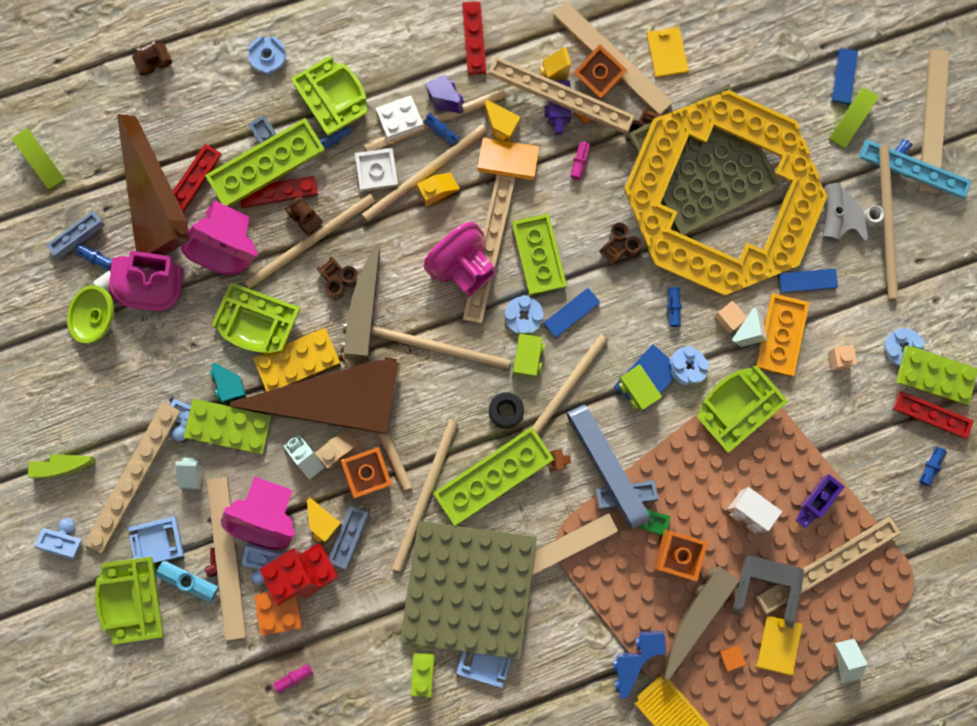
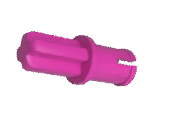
(580, 161)
(293, 678)

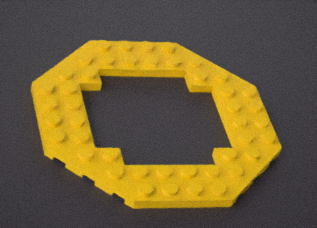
(694, 259)

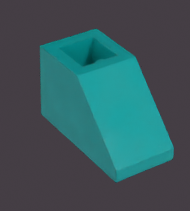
(229, 385)

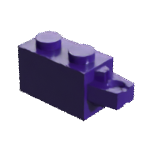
(558, 115)
(819, 500)

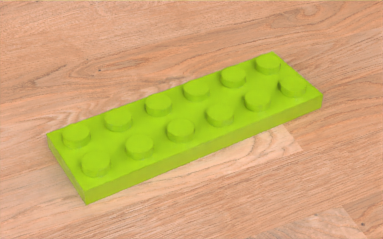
(265, 163)
(493, 476)

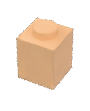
(731, 317)
(842, 358)

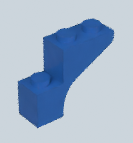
(629, 664)

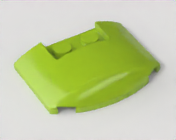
(331, 94)
(255, 320)
(739, 406)
(129, 600)

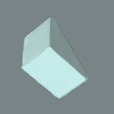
(752, 330)
(850, 661)

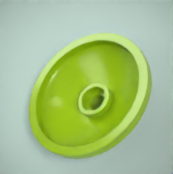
(90, 314)

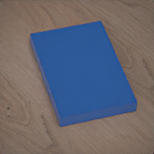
(656, 367)

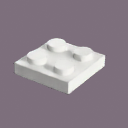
(399, 118)
(376, 169)

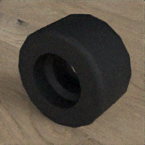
(497, 401)

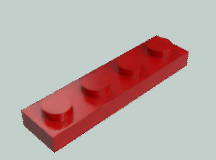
(474, 38)
(195, 175)
(282, 191)
(933, 415)

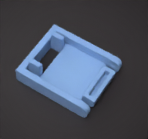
(154, 540)
(485, 668)

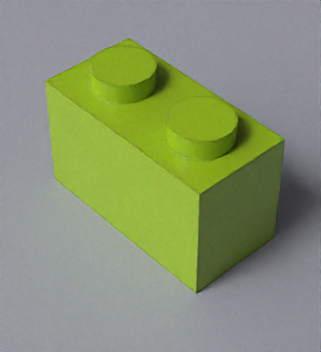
(527, 356)
(639, 388)
(422, 674)

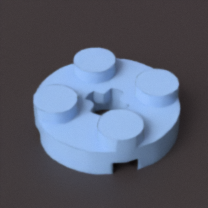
(267, 65)
(523, 326)
(898, 337)
(695, 359)

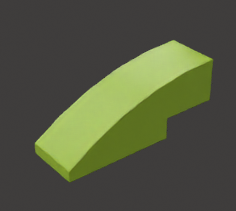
(853, 117)
(38, 159)
(59, 466)

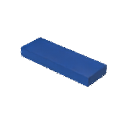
(844, 76)
(807, 280)
(571, 313)

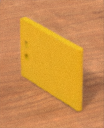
(667, 52)
(779, 646)

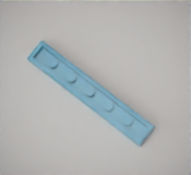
(918, 170)

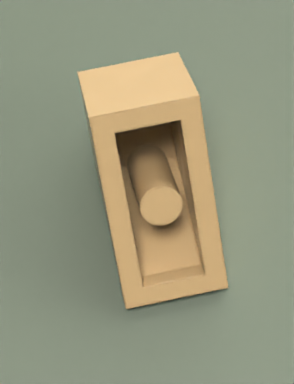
(337, 449)

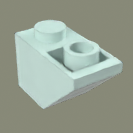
(304, 456)
(189, 474)

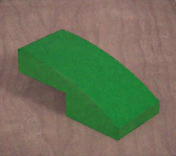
(657, 523)

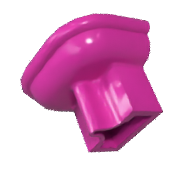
(220, 241)
(461, 259)
(145, 288)
(261, 516)

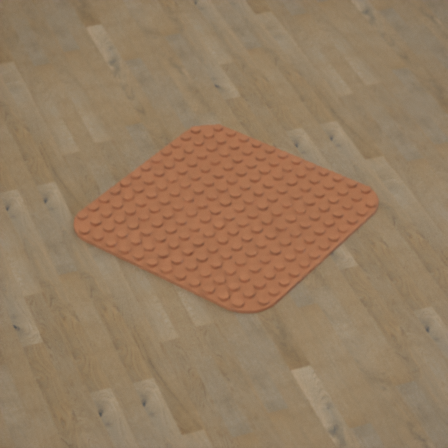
(695, 488)

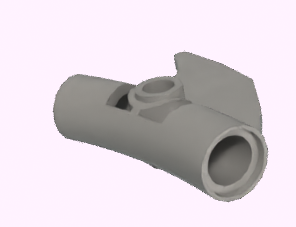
(842, 214)

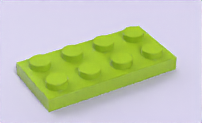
(539, 254)
(937, 375)
(227, 426)

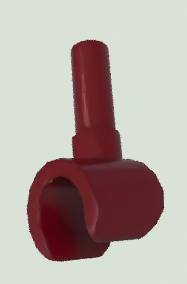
(211, 570)

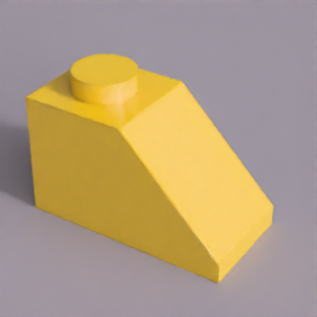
(556, 66)
(501, 121)
(437, 188)
(321, 522)

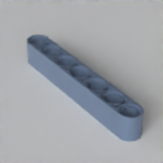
(608, 467)

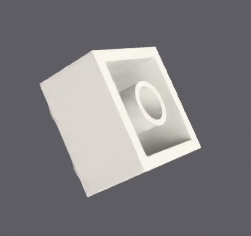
(753, 511)

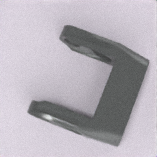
(772, 573)

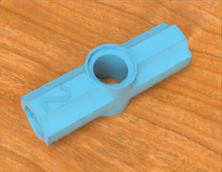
(176, 575)

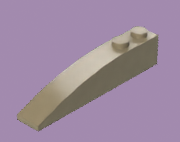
(361, 310)
(698, 615)

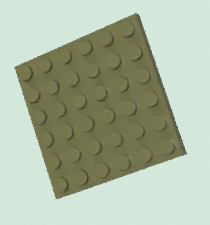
(713, 175)
(468, 589)

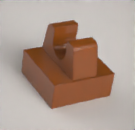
(559, 461)

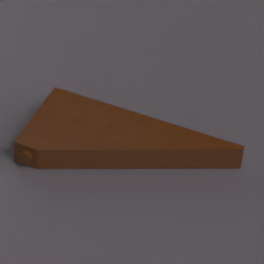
(155, 212)
(347, 398)

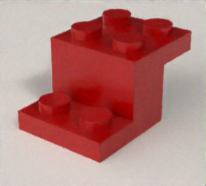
(299, 573)

